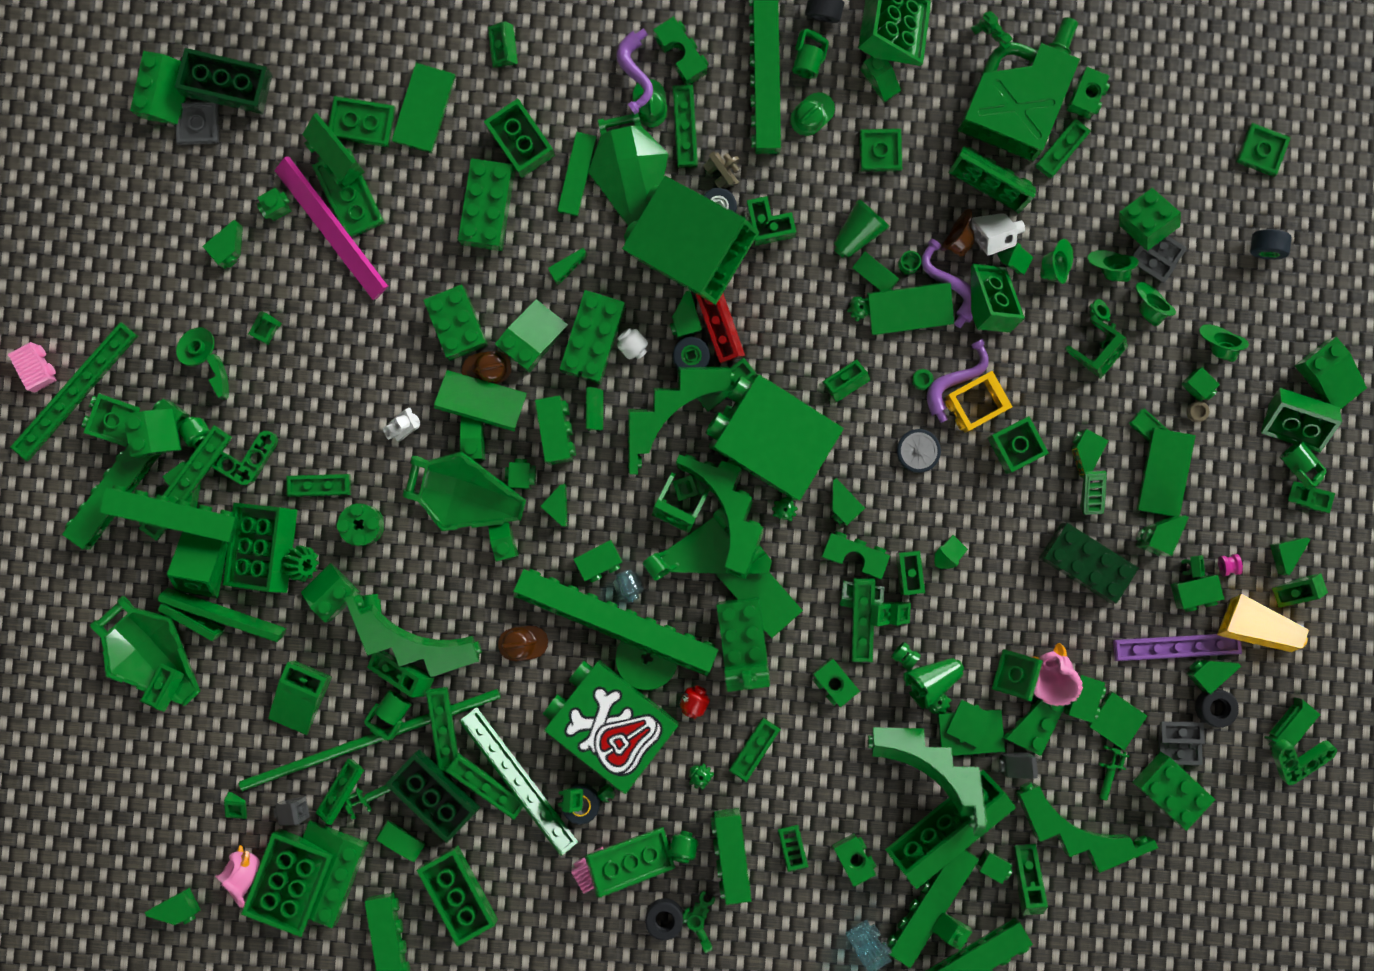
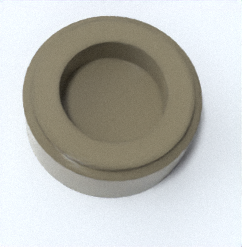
(1198, 411)

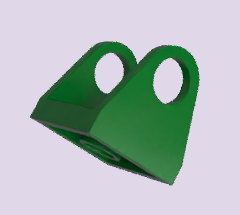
(1108, 356)
(674, 515)

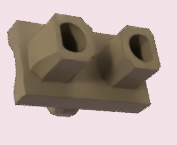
(717, 163)

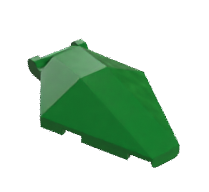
(627, 165)
(462, 493)
(139, 646)

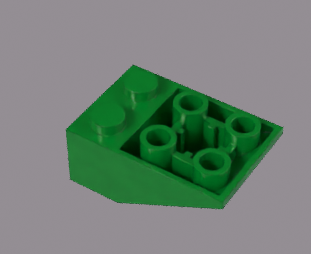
(299, 696)

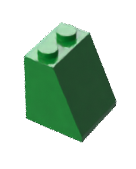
(198, 565)

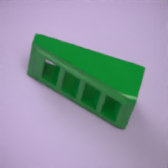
(564, 267)
(1093, 505)
(798, 866)

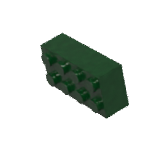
(223, 81)
(1089, 563)
(432, 795)

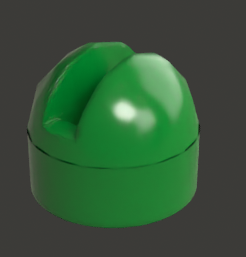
(605, 793)

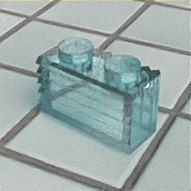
(868, 946)

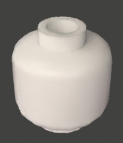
(632, 344)

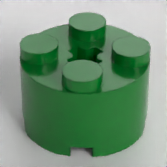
(349, 527)

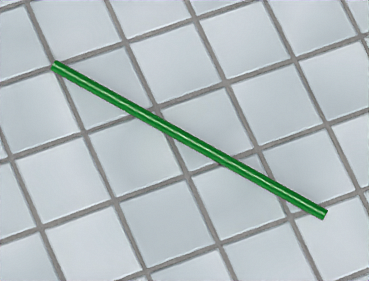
(361, 742)

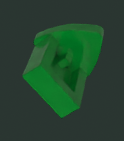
(1016, 258)
(264, 327)
(949, 554)

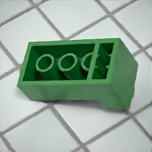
(743, 644)

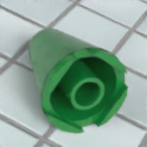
(859, 229)
(932, 680)

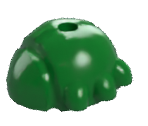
(1100, 310)
(856, 311)
(784, 502)
(936, 708)
(697, 771)

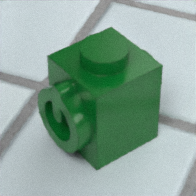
(273, 204)
(520, 474)

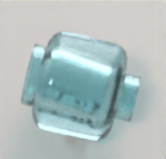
(628, 585)

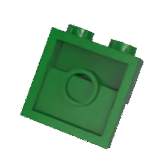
(107, 419)

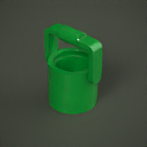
(808, 56)
(1300, 461)
(391, 710)

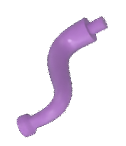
(624, 51)
(958, 285)
(935, 390)

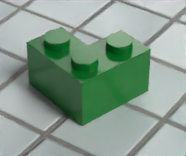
(770, 227)

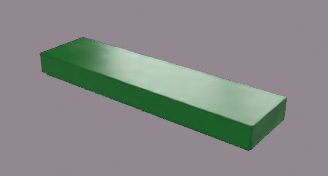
(685, 126)
(577, 174)
(861, 629)
(442, 726)
(484, 786)

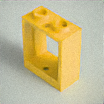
(994, 389)

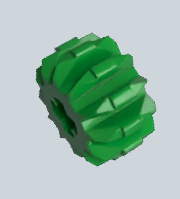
(300, 563)

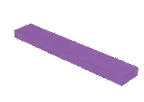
(1175, 647)

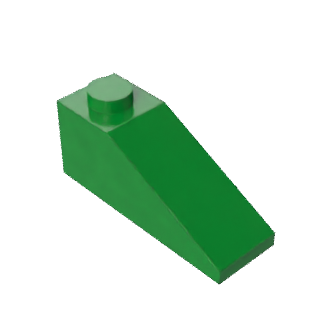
(472, 439)
(407, 678)
(1030, 880)

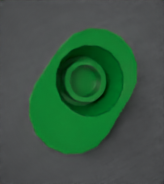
(655, 110)
(812, 114)
(1058, 263)
(1113, 265)
(1153, 305)
(1223, 343)

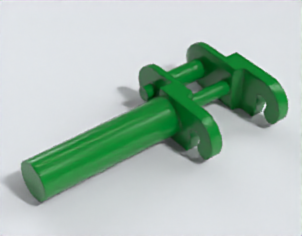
(1111, 767)
(365, 800)

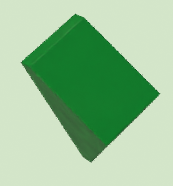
(556, 505)
(1288, 553)

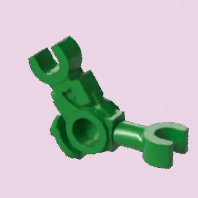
(990, 25)
(696, 919)

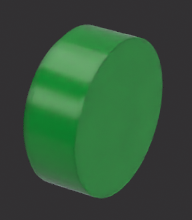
(922, 379)

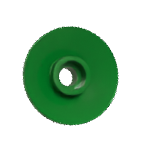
(195, 346)

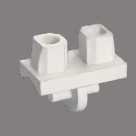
(402, 425)

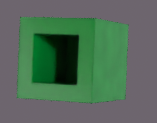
(1200, 384)
(994, 866)

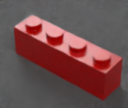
(721, 329)

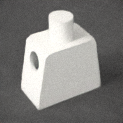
(996, 232)

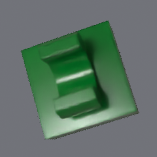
(1197, 566)
(571, 800)

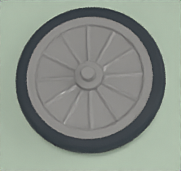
(918, 450)

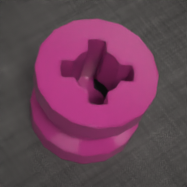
(1230, 565)

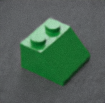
(151, 433)
(1162, 536)
(327, 593)

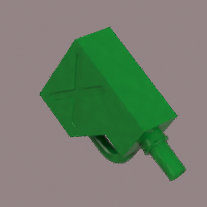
(1021, 104)

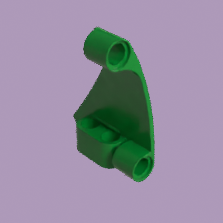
(703, 552)

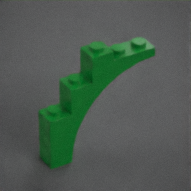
(723, 482)

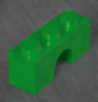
(672, 36)
(873, 560)

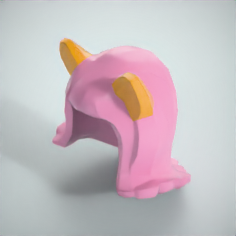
(1057, 680)
(239, 874)

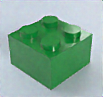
(1149, 219)
(1017, 445)

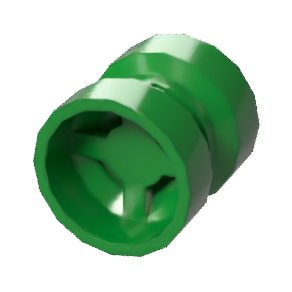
(910, 259)
(905, 656)

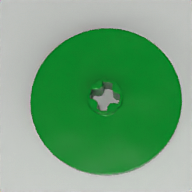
(641, 675)

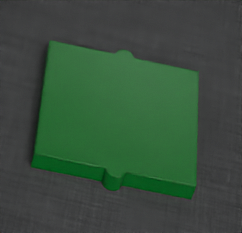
(969, 723)

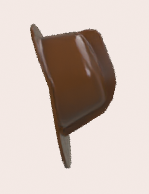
(961, 236)
(488, 366)
(523, 643)

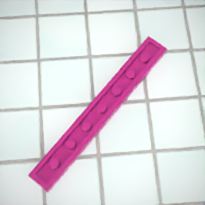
(331, 228)

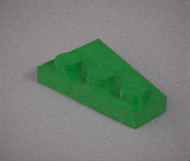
(1036, 727)

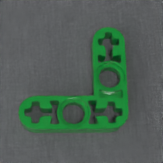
(247, 464)
(1294, 768)

